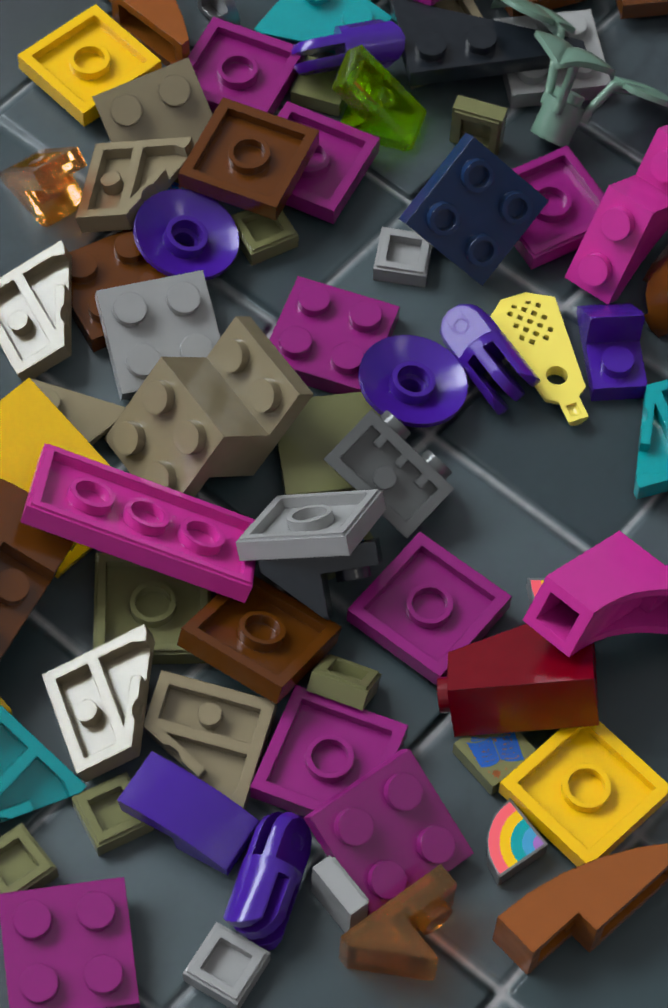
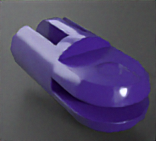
(381, 38)
(480, 349)
(270, 879)

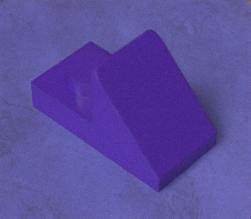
(612, 350)

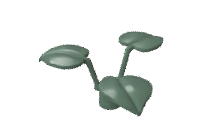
(561, 106)

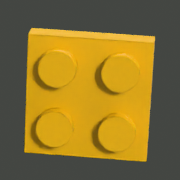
(85, 60)
(585, 791)

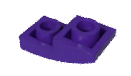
(190, 812)

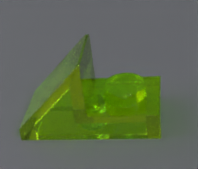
(377, 101)

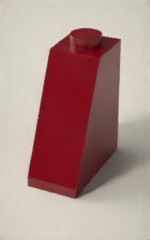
(518, 685)

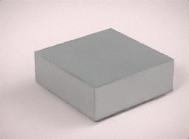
(402, 258)
(338, 893)
(226, 966)

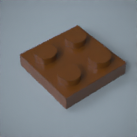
(249, 158)
(101, 266)
(260, 642)

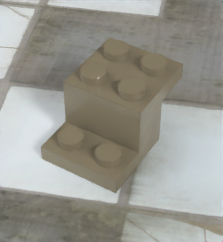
(210, 412)

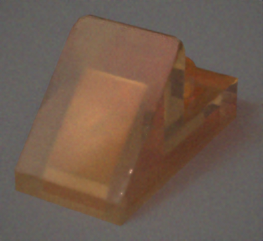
(47, 183)
(390, 937)

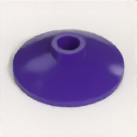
(190, 220)
(418, 365)

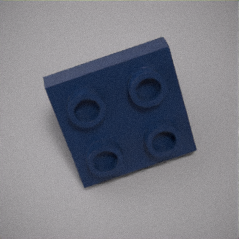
(474, 209)

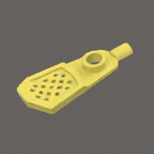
(539, 335)

